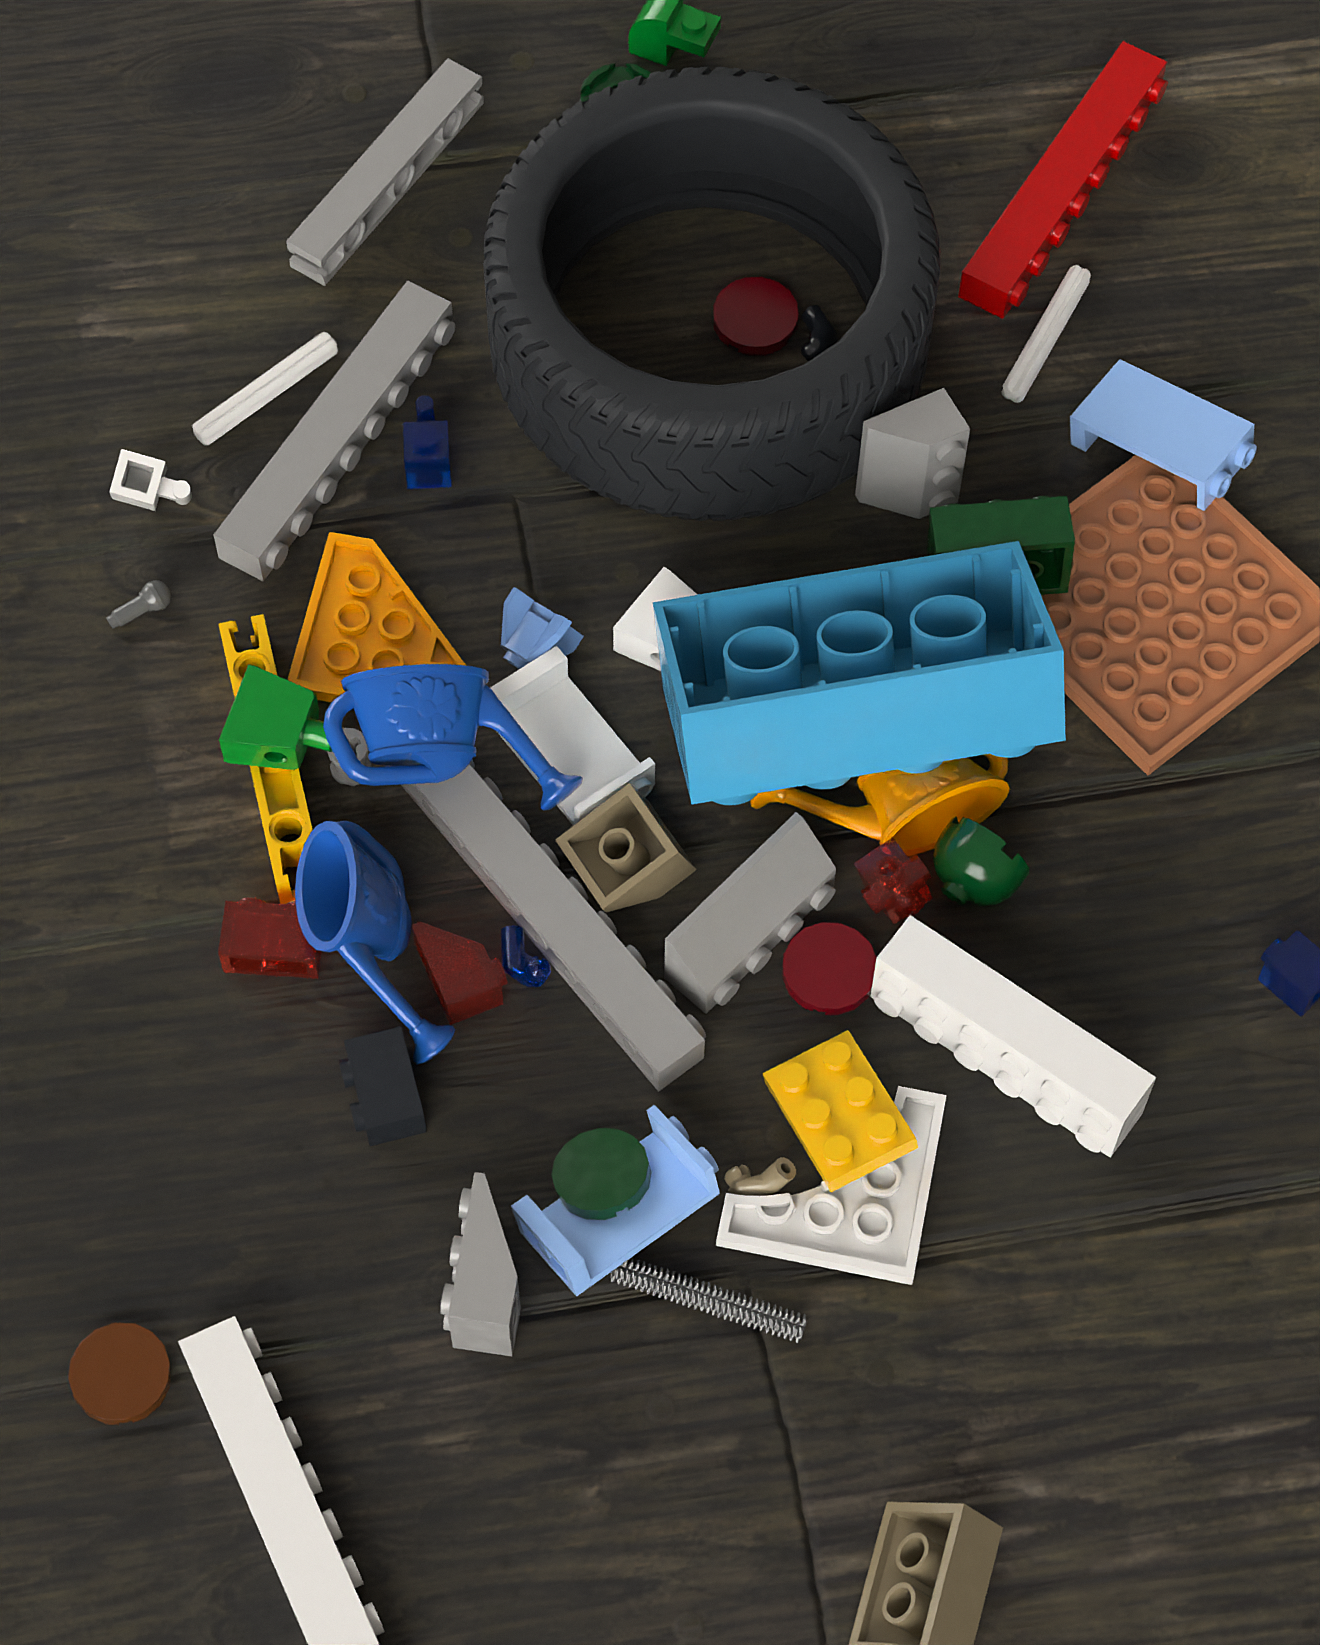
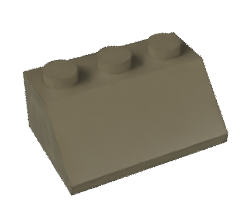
(927, 1576)

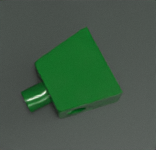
(271, 723)

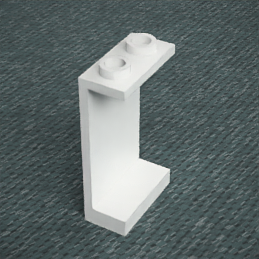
(571, 734)

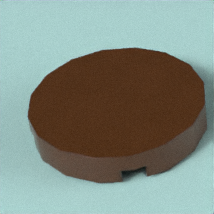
(120, 1373)

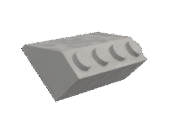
(749, 915)

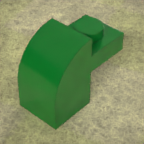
(672, 25)

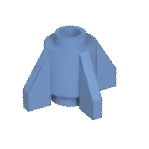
(533, 630)

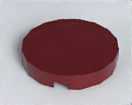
(755, 315)
(829, 968)

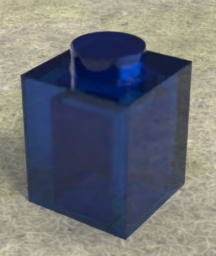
(1293, 971)

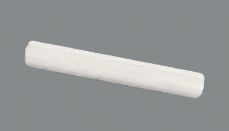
(1046, 334)
(265, 388)

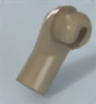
(764, 1184)

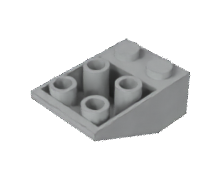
(485, 1296)

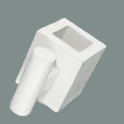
(142, 480)

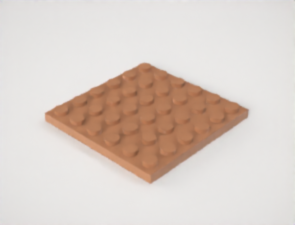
(1173, 611)

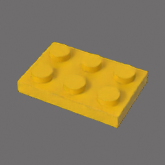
(840, 1111)

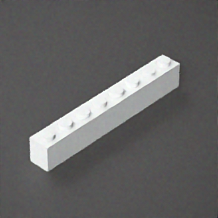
(278, 1487)

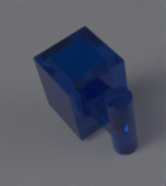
(426, 449)

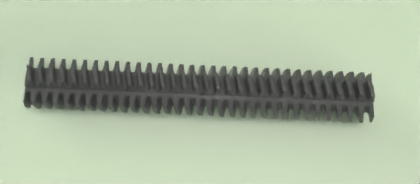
(710, 1299)

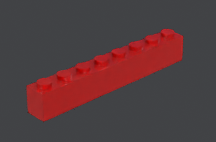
(1062, 181)

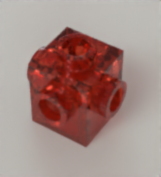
(893, 881)

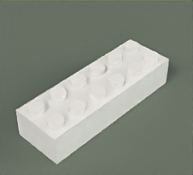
(1010, 1037)

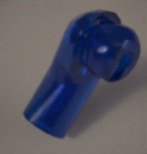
(517, 963)

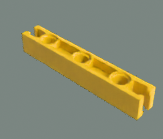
(277, 790)

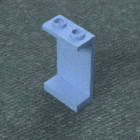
(1166, 429)
(589, 1249)

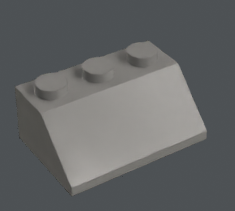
(913, 456)

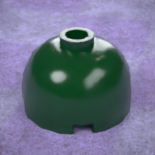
(975, 865)

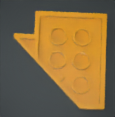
(362, 620)

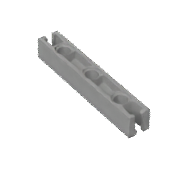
(385, 172)

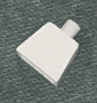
(636, 630)

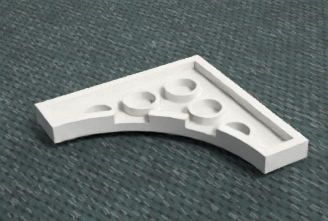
(858, 1229)

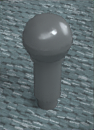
(152, 597)

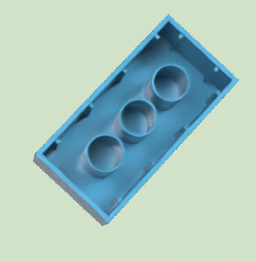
(860, 673)

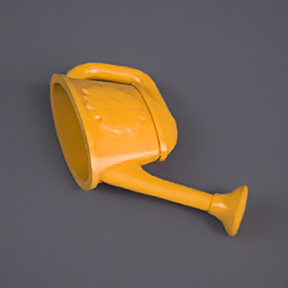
(909, 804)

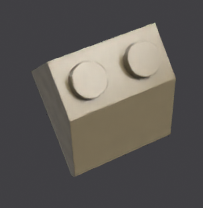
(625, 852)

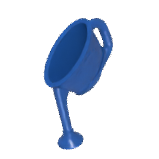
(426, 725)
(356, 904)

